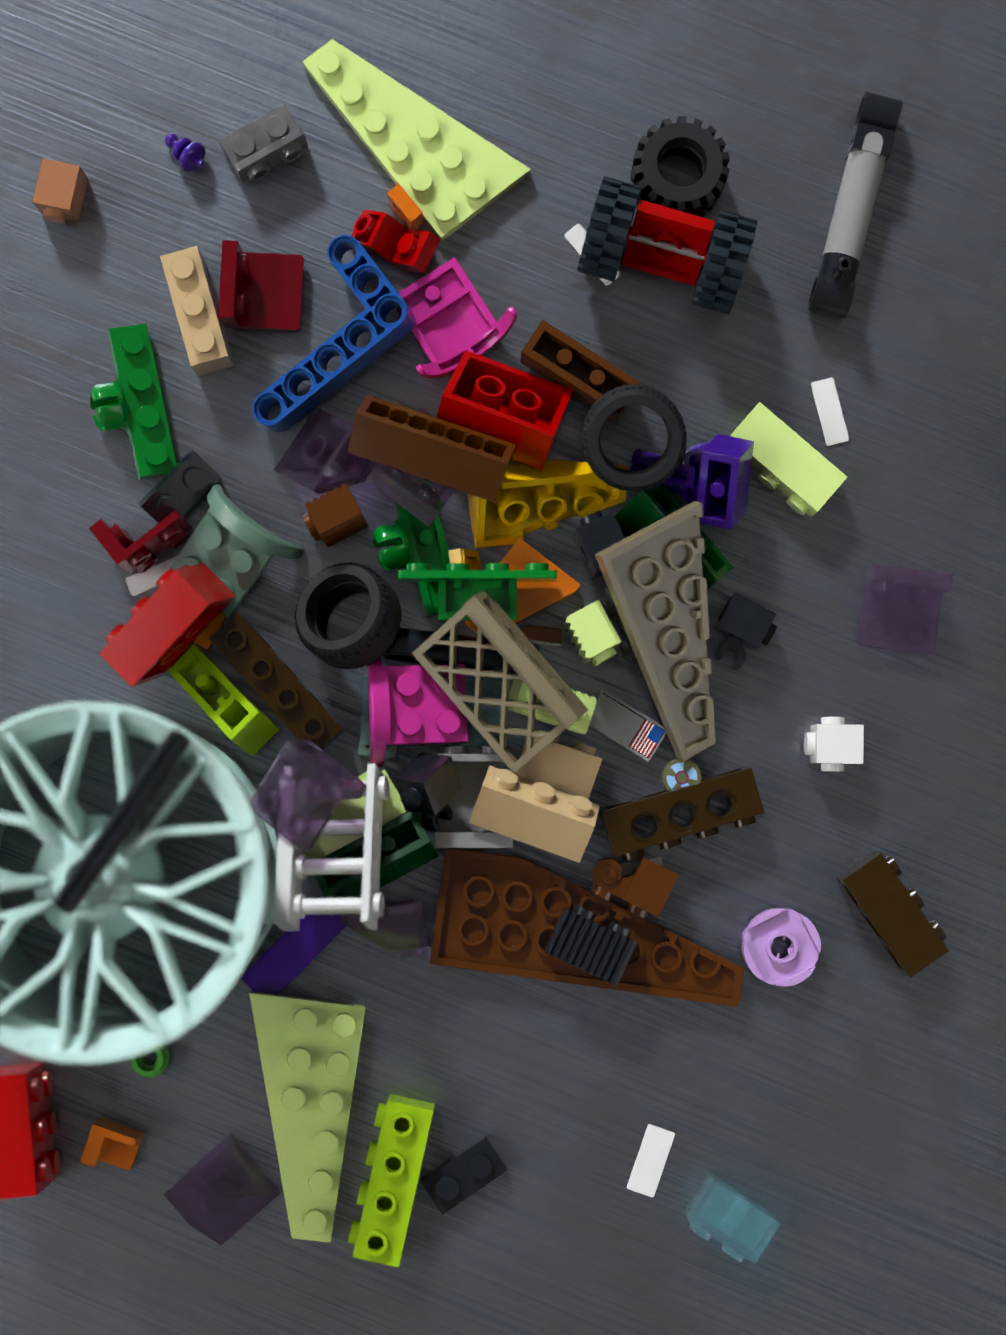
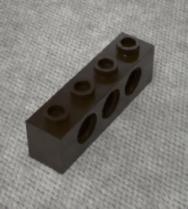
(275, 682)
(742, 808)

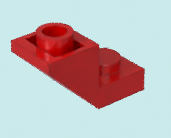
(393, 242)

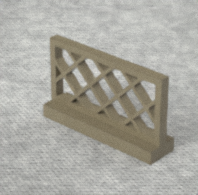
(526, 662)

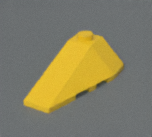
(539, 500)

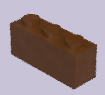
(573, 366)

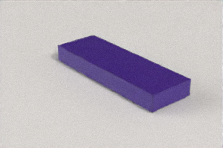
(292, 953)

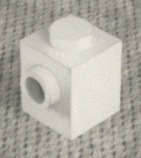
(834, 744)

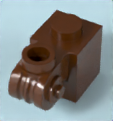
(643, 889)

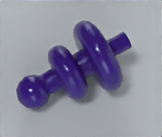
(188, 153)

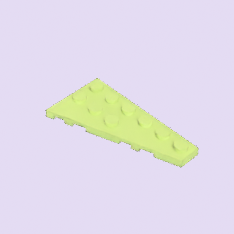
(426, 151)
(309, 1081)

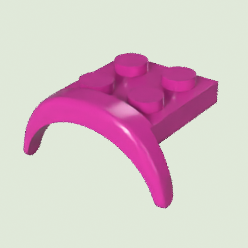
(452, 319)
(411, 709)

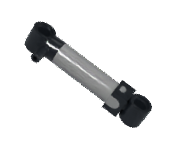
(855, 203)

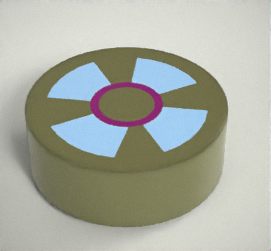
(680, 774)

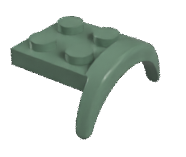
(233, 547)

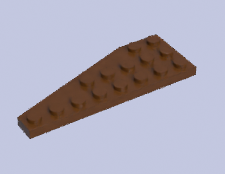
(503, 909)

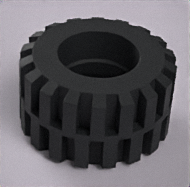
(687, 141)

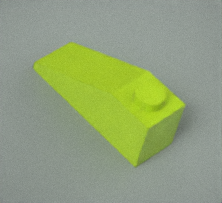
(223, 701)

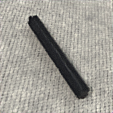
(122, 821)

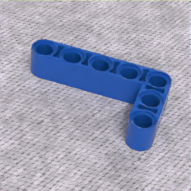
(342, 343)

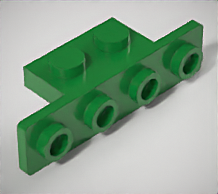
(460, 584)

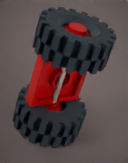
(667, 244)

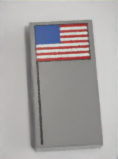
(626, 726)

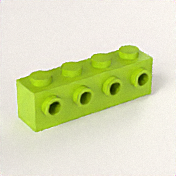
(393, 1180)

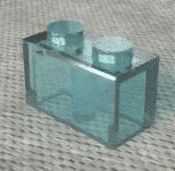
(731, 1219)

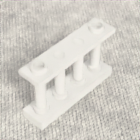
(294, 866)

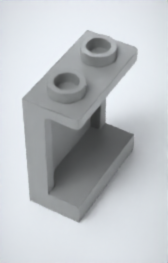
(471, 773)

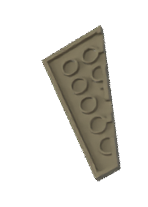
(665, 613)

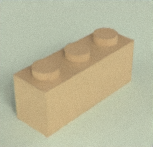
(197, 311)
(535, 813)

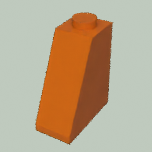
(535, 596)

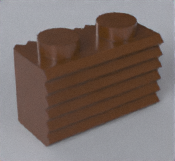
(334, 516)

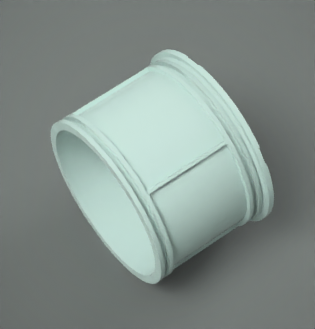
(51, 1019)

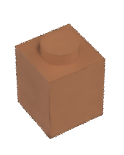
(60, 191)

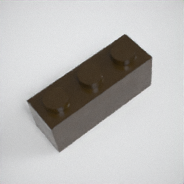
(894, 913)

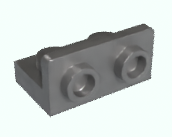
(264, 144)

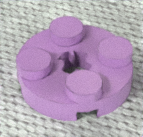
(802, 953)

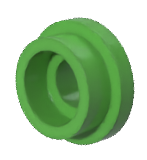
(151, 1070)

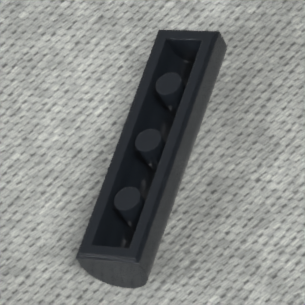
(410, 639)

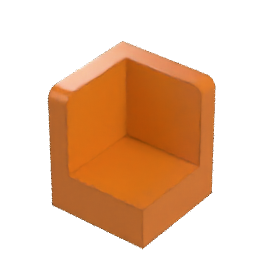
(111, 1144)

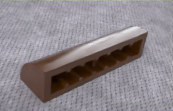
(431, 448)

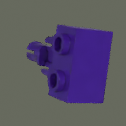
(711, 474)

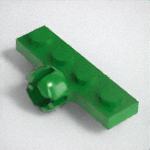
(136, 402)
(414, 544)

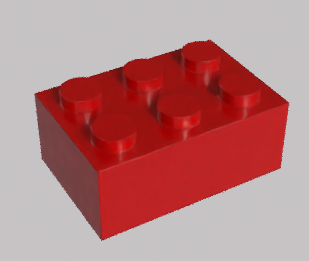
(506, 406)
(166, 623)
(26, 1130)

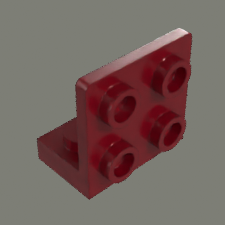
(260, 289)
(141, 554)

